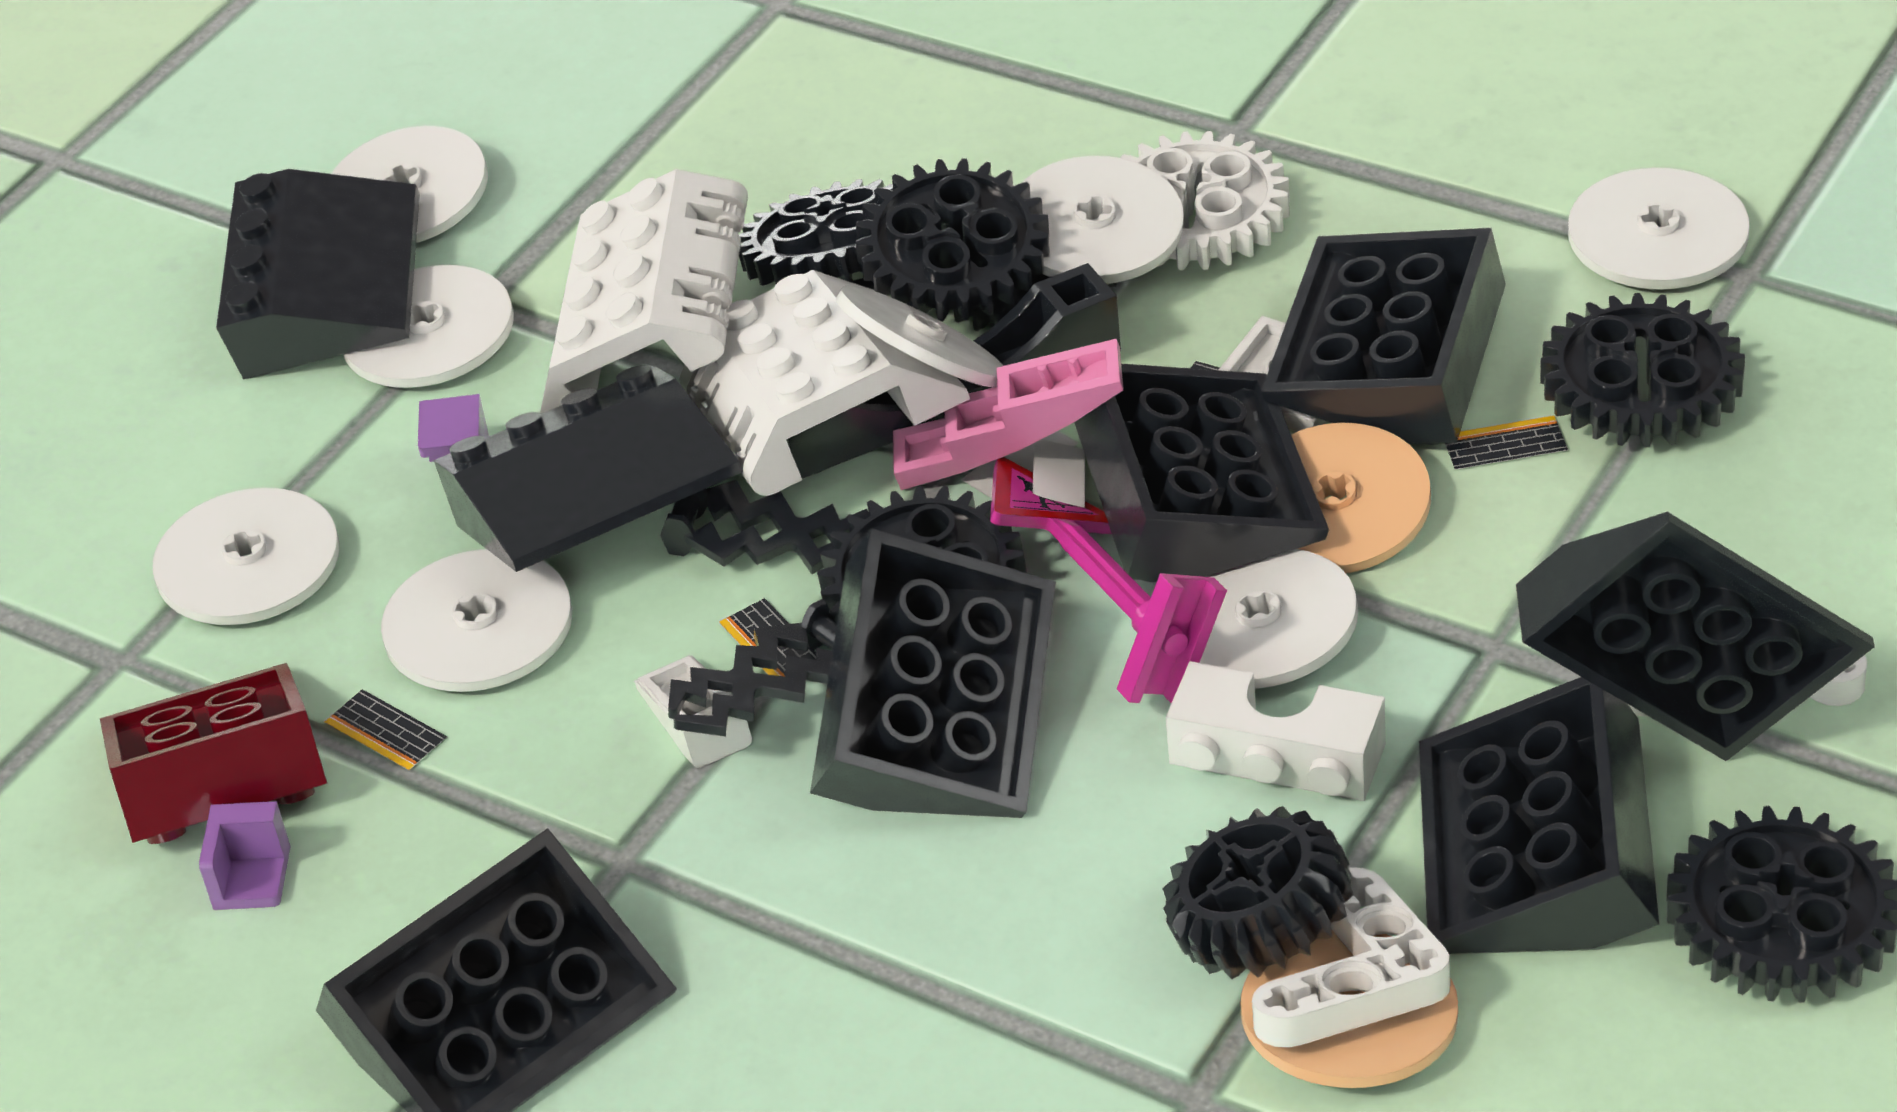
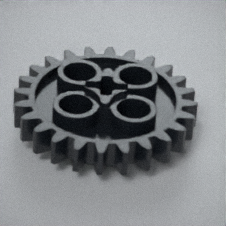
(807, 234)
(953, 239)
(1689, 369)
(932, 521)
(1783, 903)

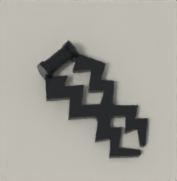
(793, 535)
(745, 685)

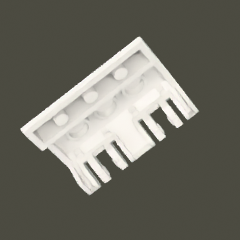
(646, 273)
(798, 363)

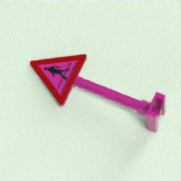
(1169, 624)

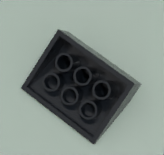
(316, 268)
(1390, 331)
(583, 467)
(1197, 472)
(1684, 630)
(933, 682)
(1538, 826)
(495, 988)

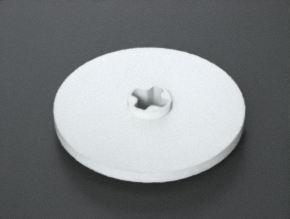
(435, 158)
(1134, 209)
(1658, 228)
(454, 327)
(919, 335)
(204, 566)
(1282, 617)
(475, 622)

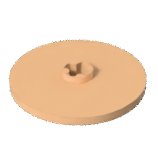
(1383, 490)
(1364, 1055)

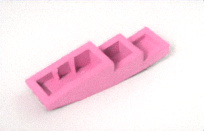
(1026, 406)

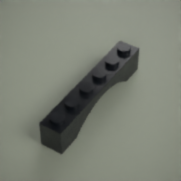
(1049, 319)

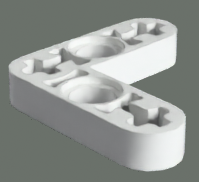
(1309, 1002)

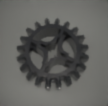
(1258, 892)

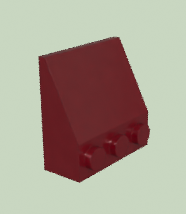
(211, 748)

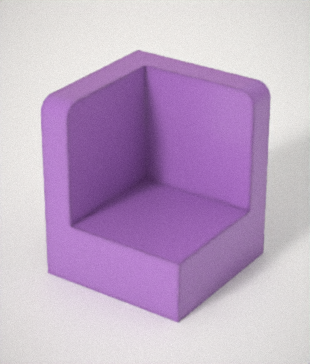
(447, 422)
(244, 855)

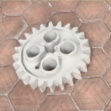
(1235, 203)

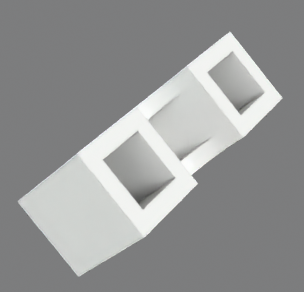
(1323, 749)

